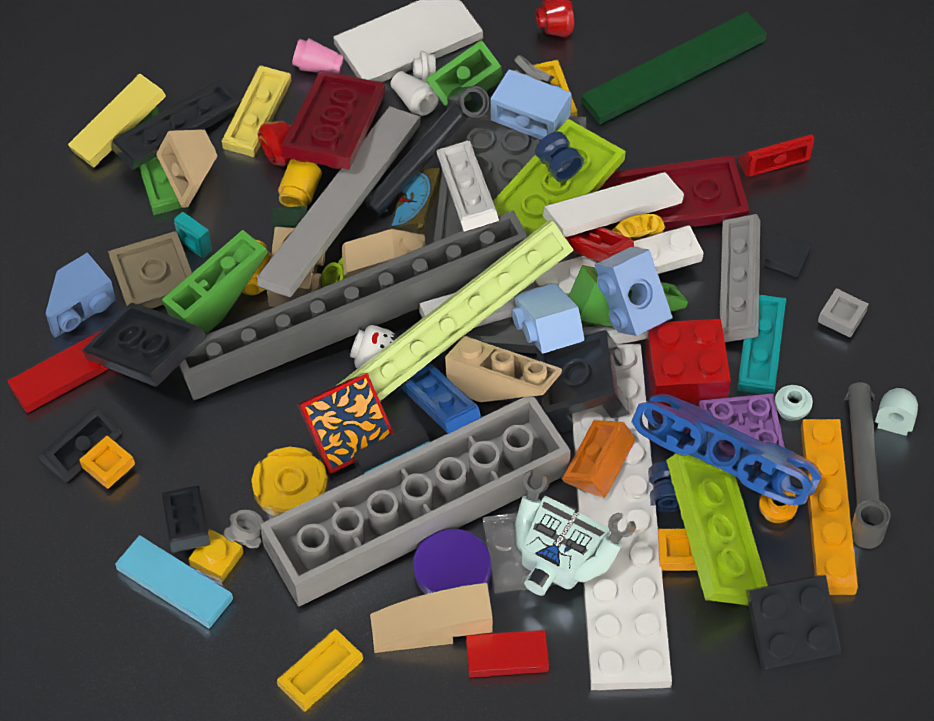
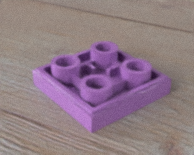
(748, 414)

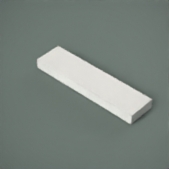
(467, 186)
(614, 204)

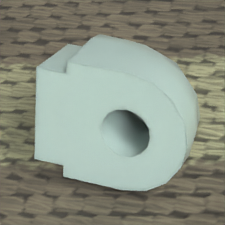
(897, 411)

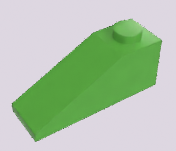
(215, 286)
(594, 306)

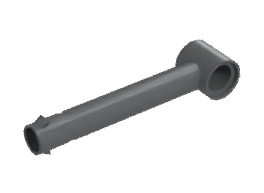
(869, 506)

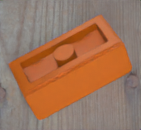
(600, 457)

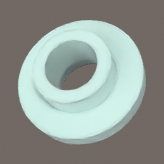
(793, 411)

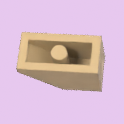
(186, 161)
(377, 249)

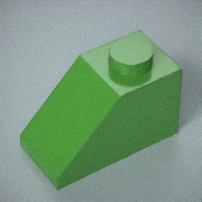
(471, 68)

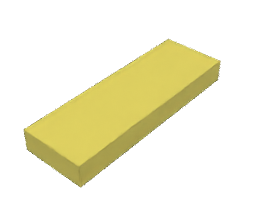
(256, 108)
(116, 119)

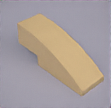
(432, 619)

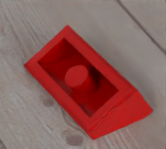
(776, 156)

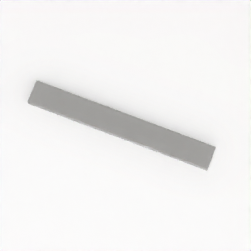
(338, 203)

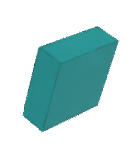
(193, 235)

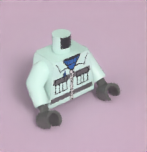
(563, 543)

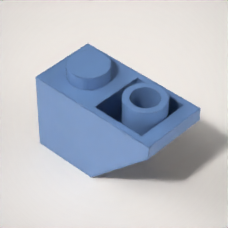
(77, 294)

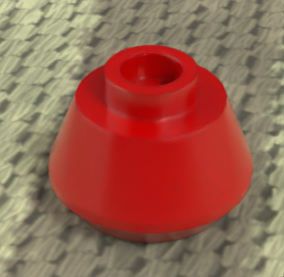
(556, 17)
(271, 138)

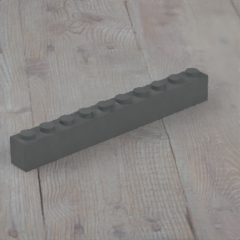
(346, 307)

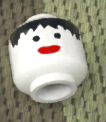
(370, 342)

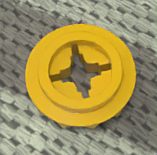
(640, 226)

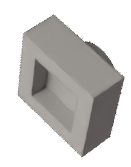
(843, 312)

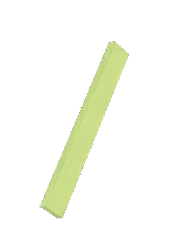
(465, 309)

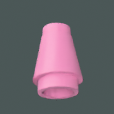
(315, 57)

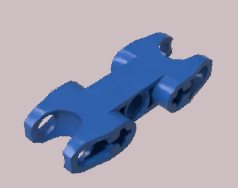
(757, 464)

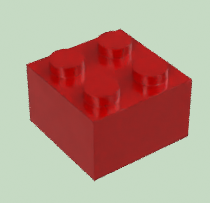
(688, 360)

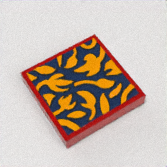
(345, 421)

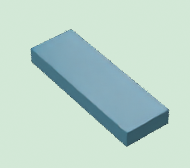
(174, 581)

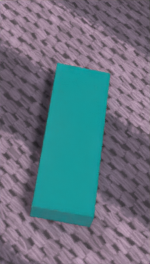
(761, 353)

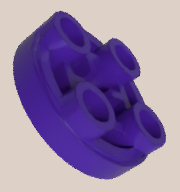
(451, 561)

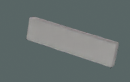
(740, 277)

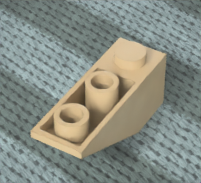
(495, 373)

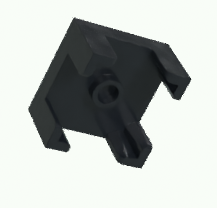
(585, 380)

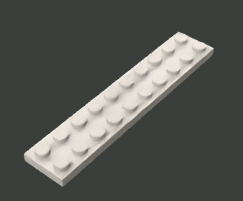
(626, 602)

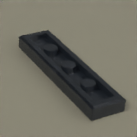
(193, 113)

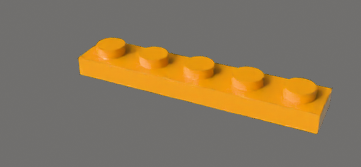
(830, 506)

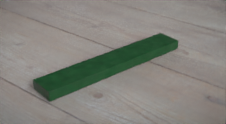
(673, 67)

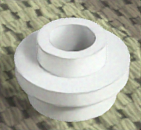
(424, 66)

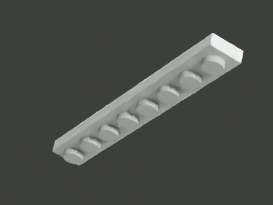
(668, 250)

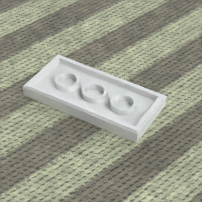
(393, 40)

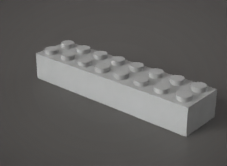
(412, 498)

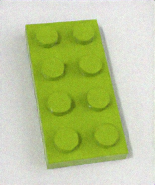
(537, 188)
(716, 529)

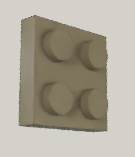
(150, 269)

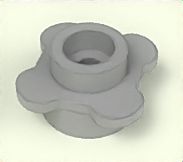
(245, 528)

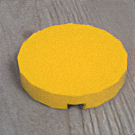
(288, 479)

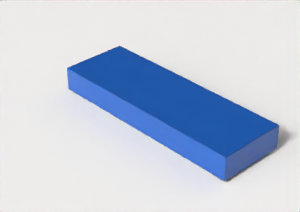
(441, 399)

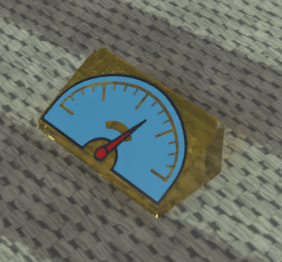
(417, 202)

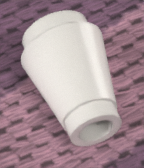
(414, 93)

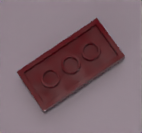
(333, 120)
(709, 188)

